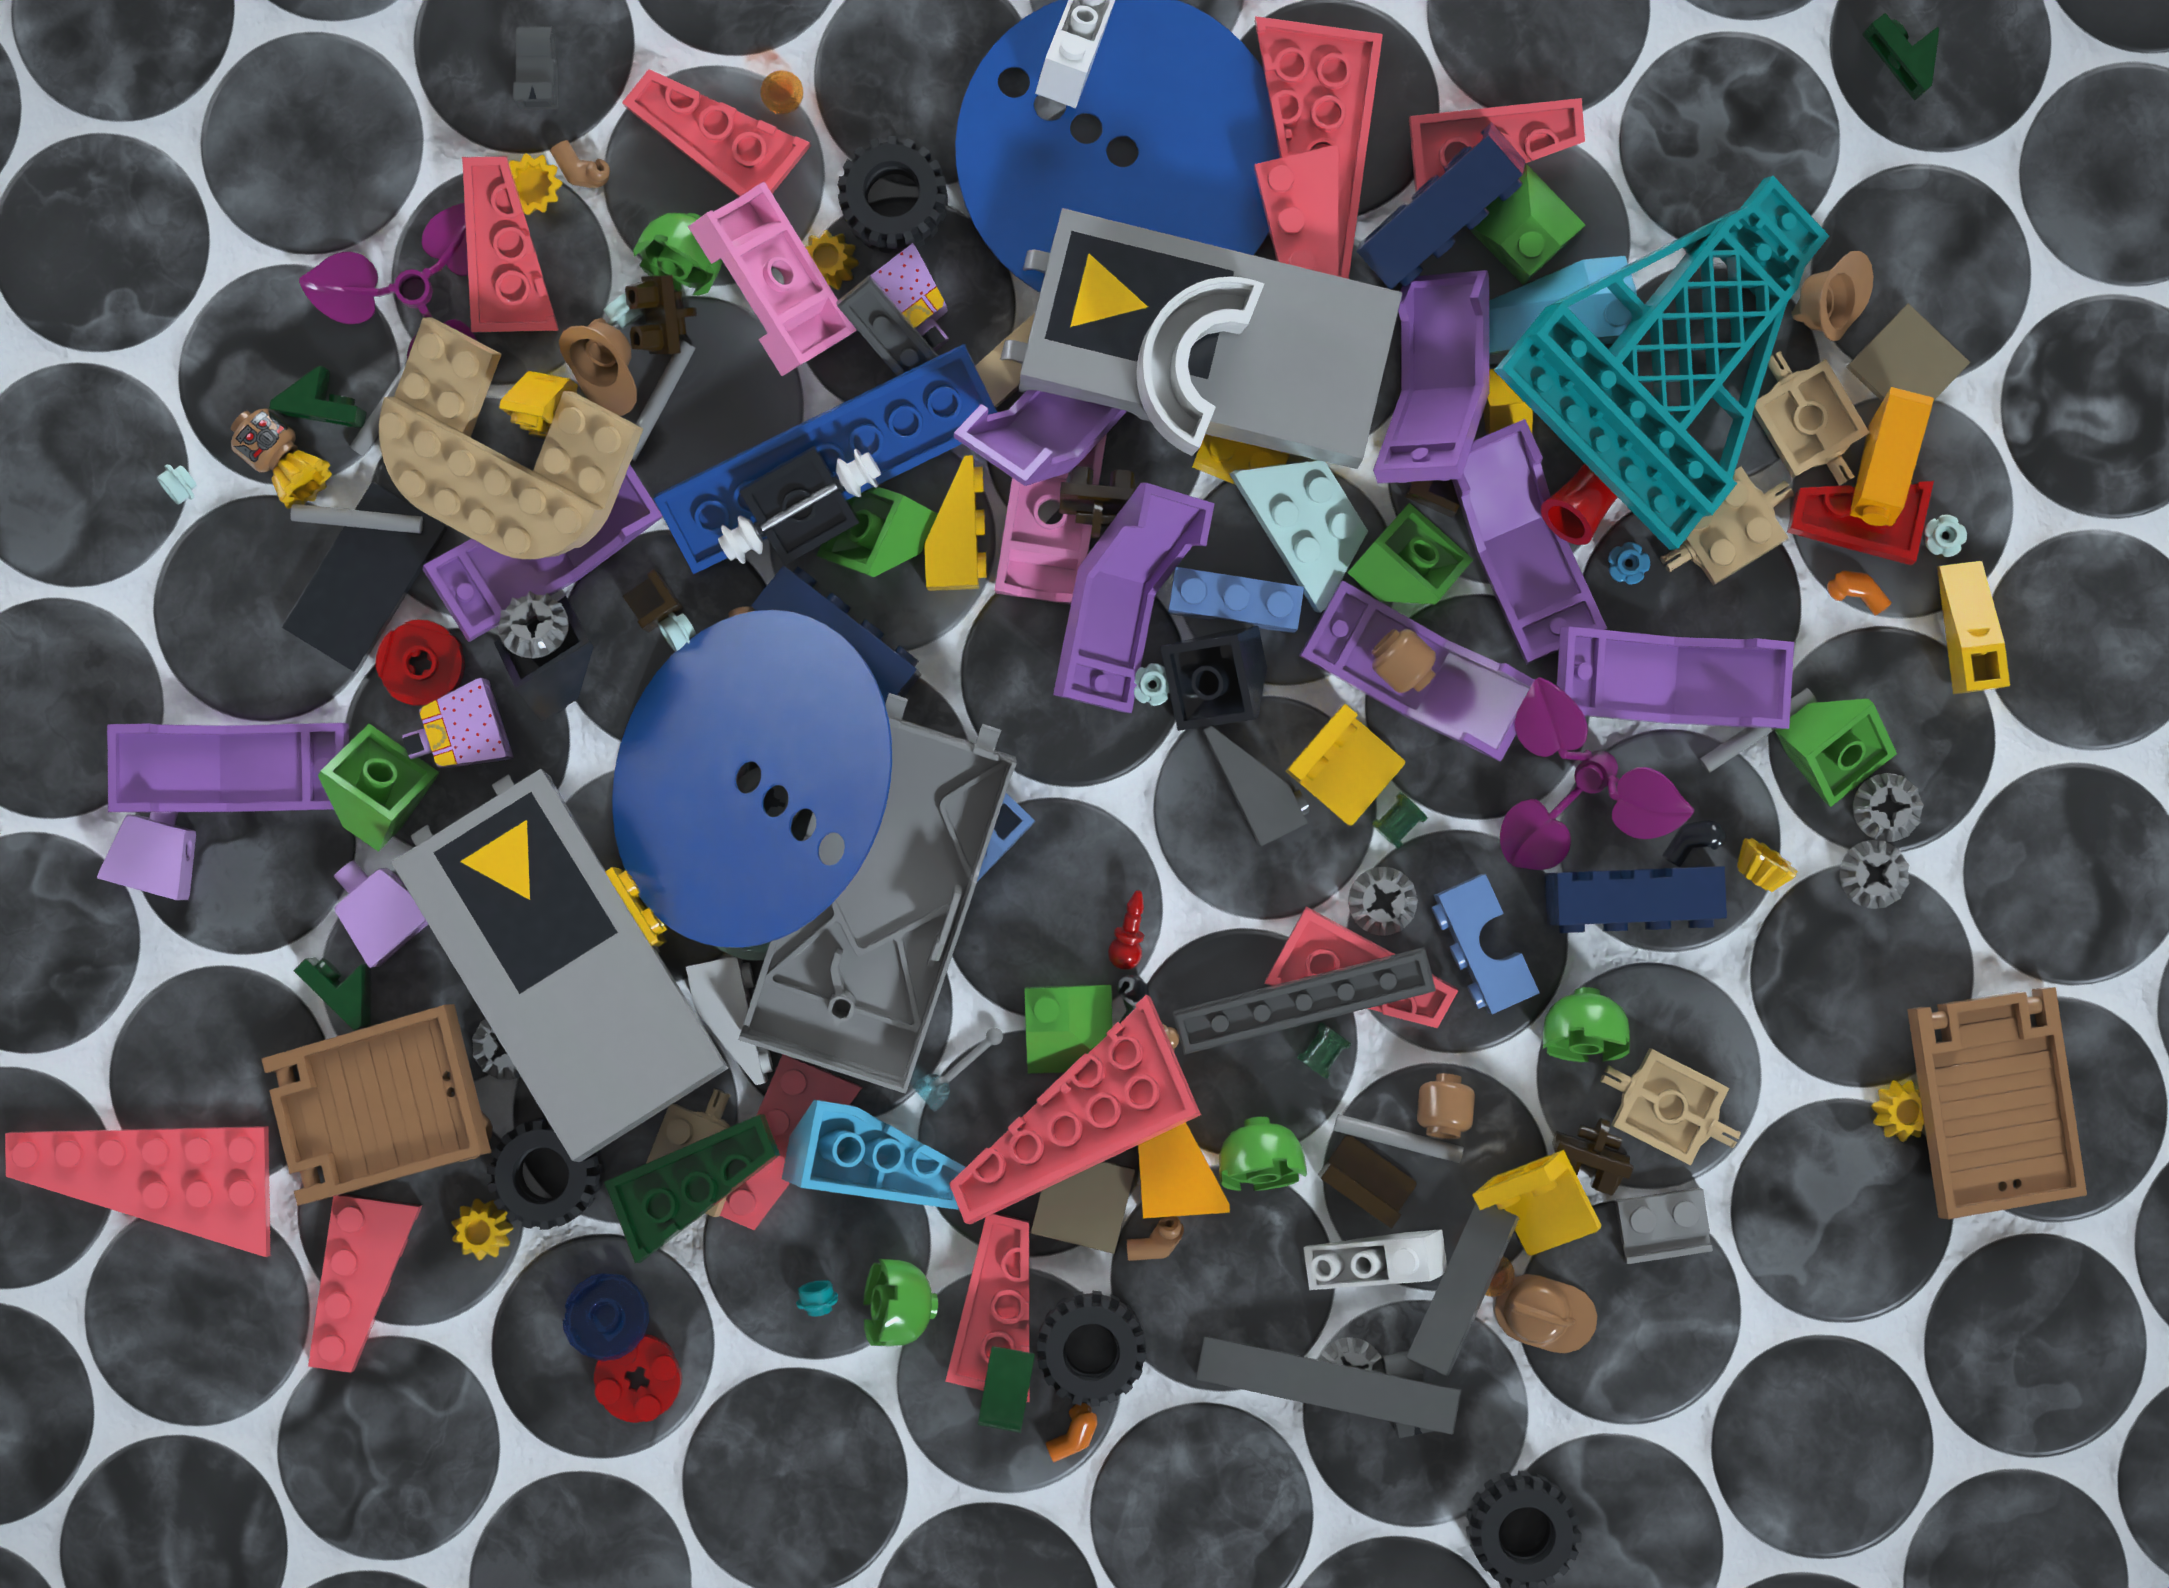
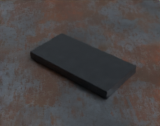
(362, 582)

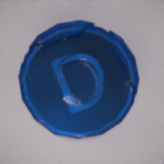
(606, 1317)

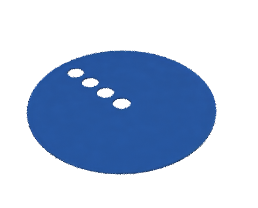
(1159, 78)
(810, 718)

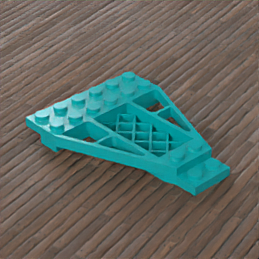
(1613, 418)

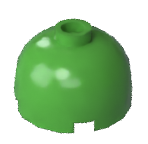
(673, 250)
(1586, 1026)
(1261, 1156)
(899, 1303)

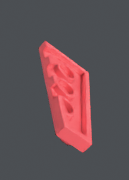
(1530, 128)
(715, 135)
(1303, 207)
(503, 266)
(1324, 946)
(784, 1104)
(358, 1265)
(995, 1303)

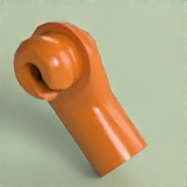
(1858, 585)
(1078, 1435)

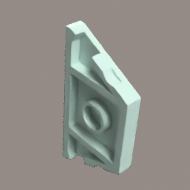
(1306, 522)

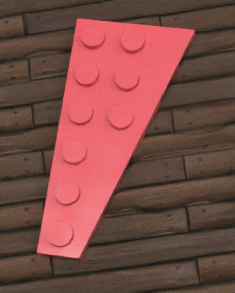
(1322, 97)
(1097, 1109)
(180, 1178)

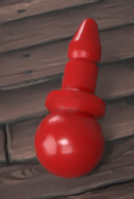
(1125, 949)

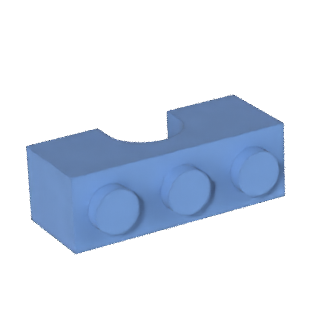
(1235, 599)
(1465, 912)

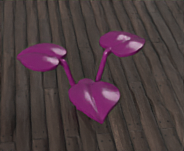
(347, 281)
(1645, 798)

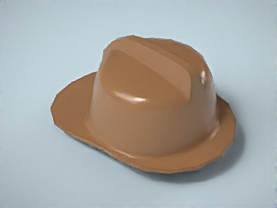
(1836, 296)
(600, 364)
(1546, 1314)

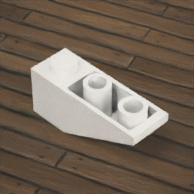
(1073, 50)
(722, 1001)
(1376, 1260)

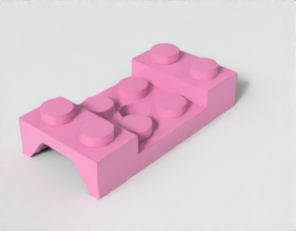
(750, 240)
(1040, 557)

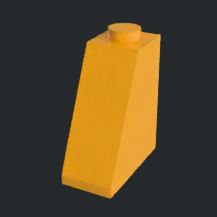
(1890, 456)
(1177, 1177)

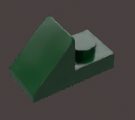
(1908, 63)
(308, 401)
(347, 999)

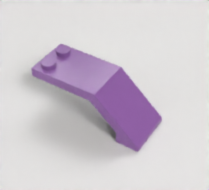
(1440, 378)
(1038, 435)
(1520, 555)
(481, 582)
(1118, 591)
(1677, 678)
(1465, 700)
(220, 767)

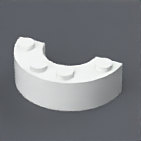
(1164, 355)

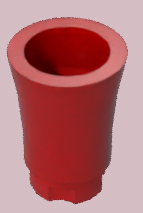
(1578, 507)

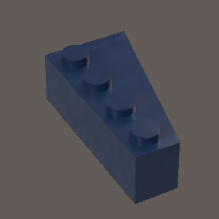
(1443, 208)
(795, 593)
(1635, 896)

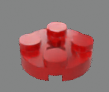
(408, 641)
(646, 1402)

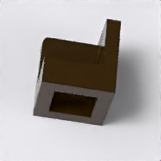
(1435, 495)
(652, 601)

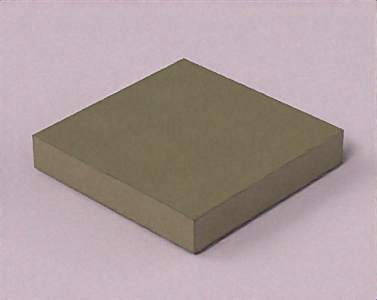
(1908, 357)
(1086, 1207)

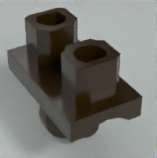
(663, 314)
(1095, 503)
(1608, 1164)

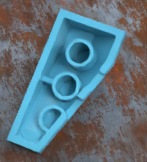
(1600, 312)
(859, 1155)

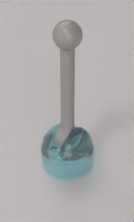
(935, 1088)

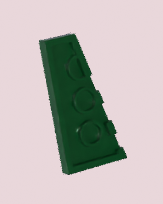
(683, 1185)

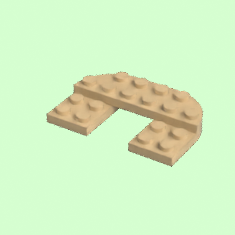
(476, 488)

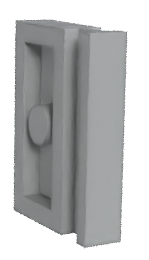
(1663, 1225)

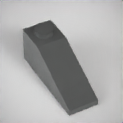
(1261, 795)

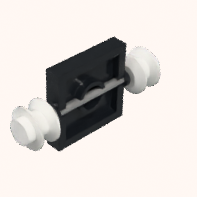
(799, 505)

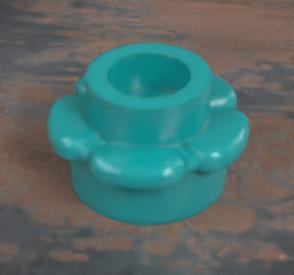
(817, 1297)

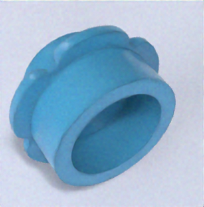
(1620, 571)

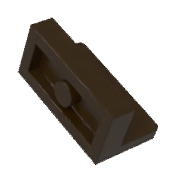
(1368, 1180)

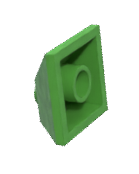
(1527, 227)
(887, 533)
(1410, 561)
(1837, 745)
(375, 786)
(1064, 1024)

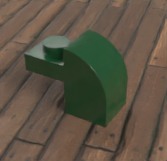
(1006, 1389)

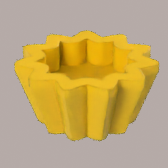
(535, 182)
(832, 257)
(300, 478)
(1764, 865)
(1899, 1110)
(482, 1229)

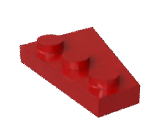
(1826, 517)

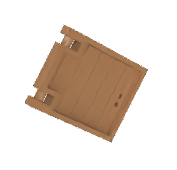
(1997, 1103)
(377, 1104)

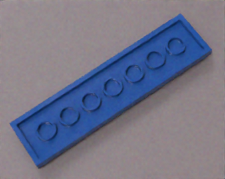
(894, 422)

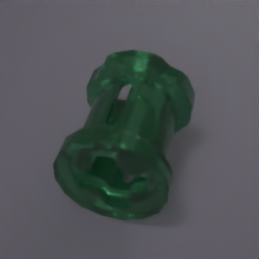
(1399, 820)
(1324, 1050)

